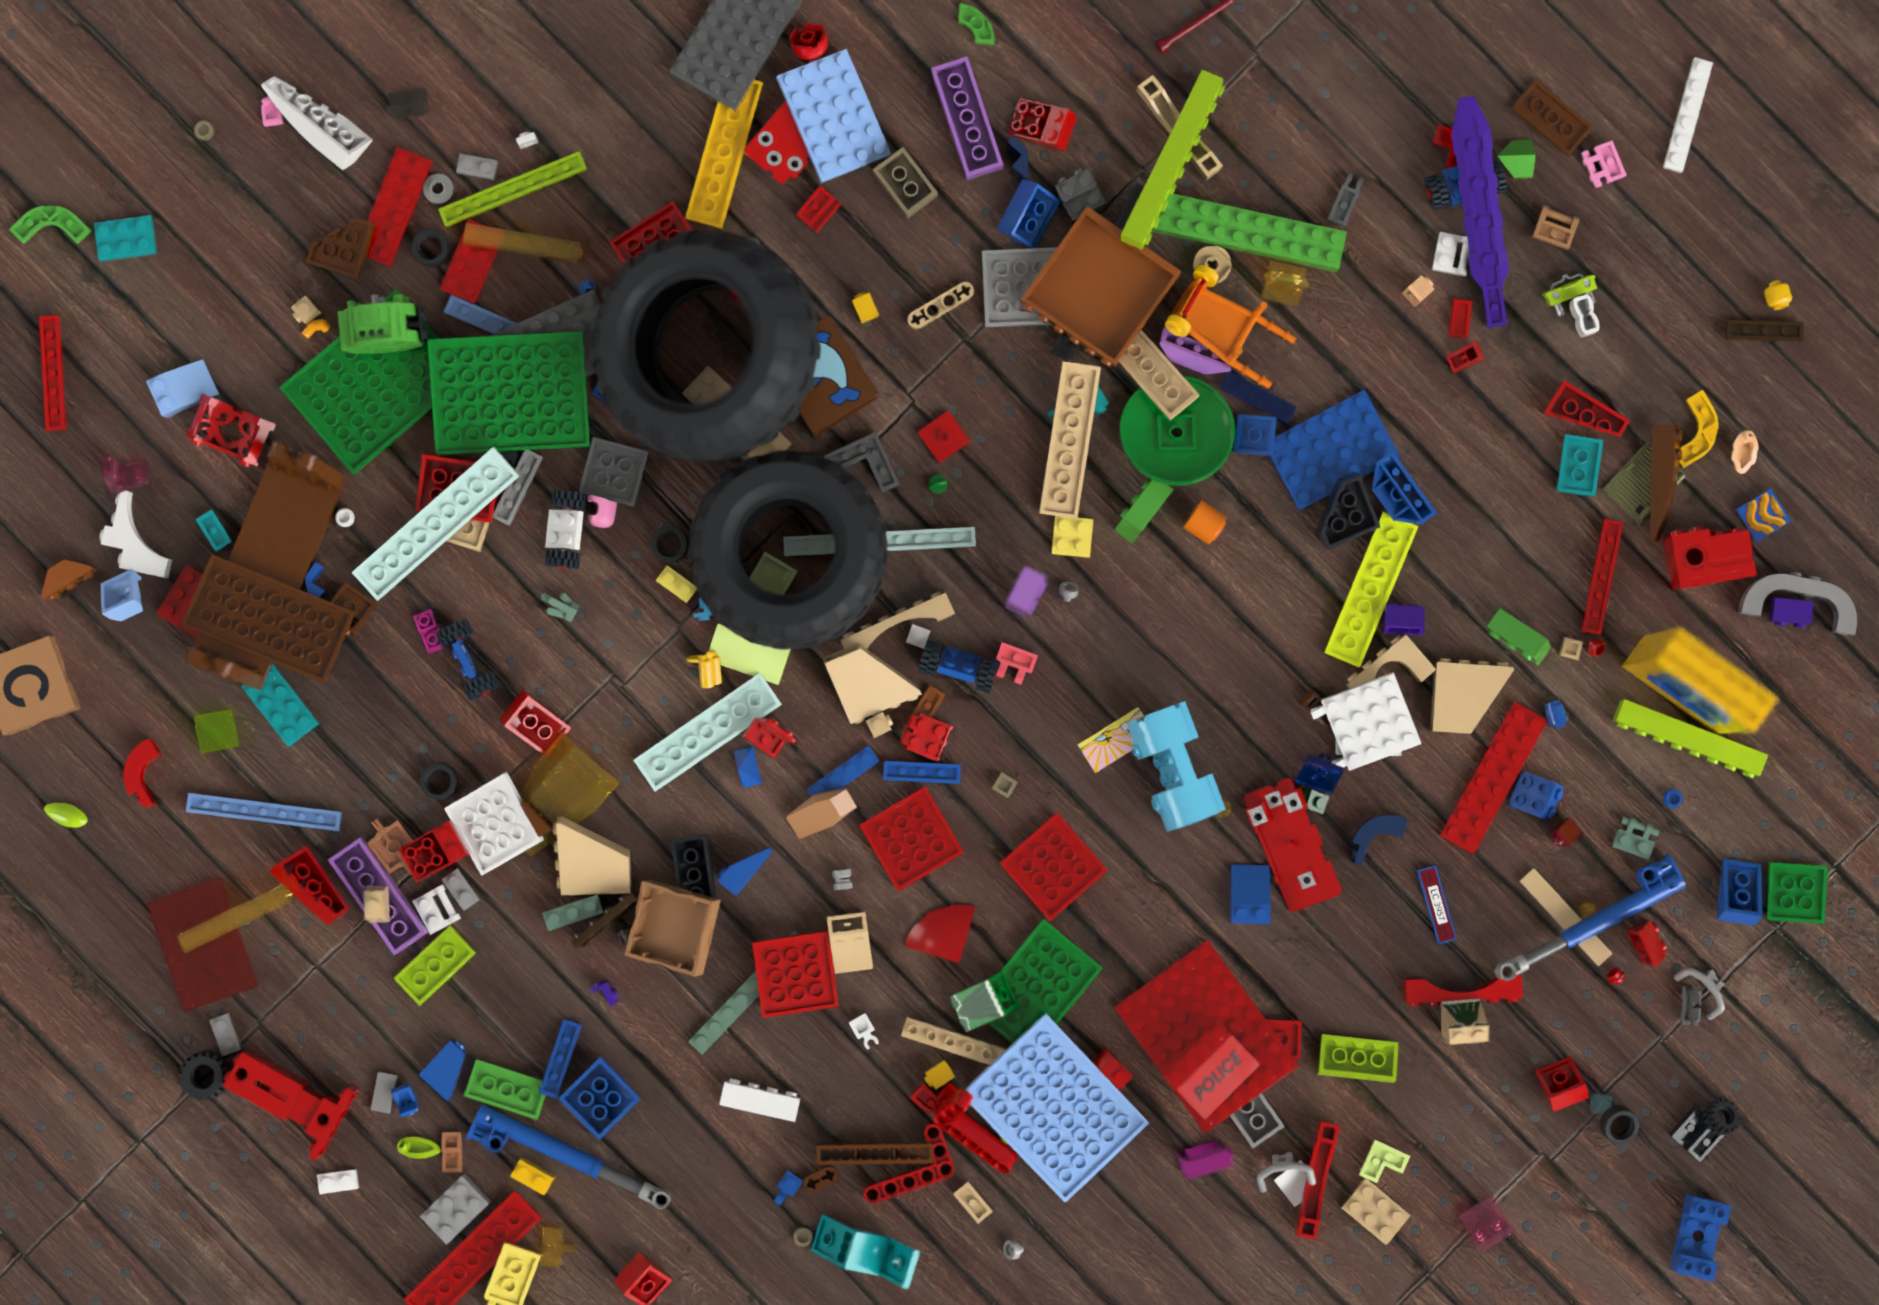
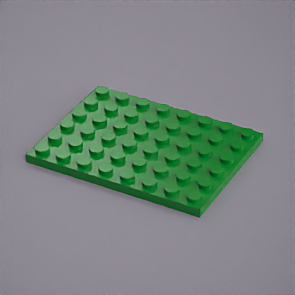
(508, 392)
(361, 398)

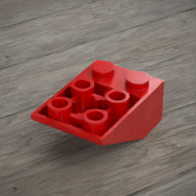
(1042, 124)
(433, 851)

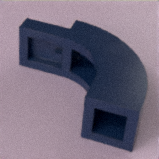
(1369, 829)

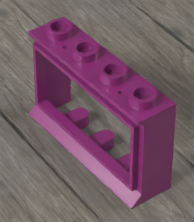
(1205, 1158)

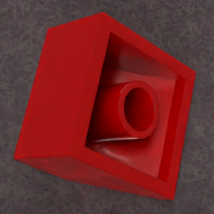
(1562, 1084)
(642, 1280)

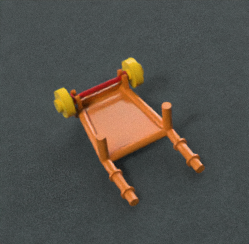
(1219, 321)

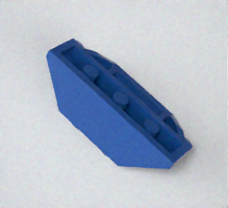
(1399, 492)

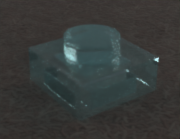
(1600, 1103)

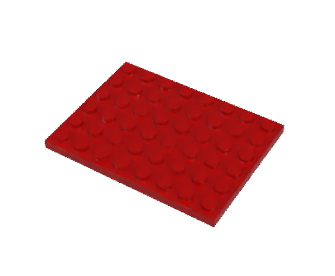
(1184, 1005)

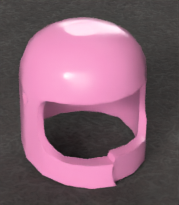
(604, 514)

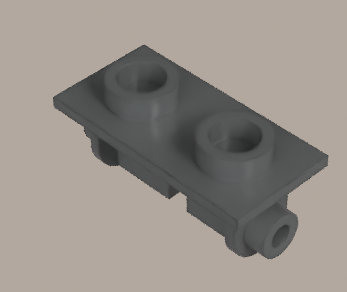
(1689, 1014)

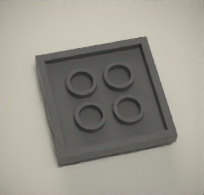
(613, 471)

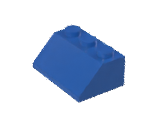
(1028, 214)

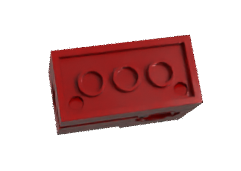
(1708, 557)

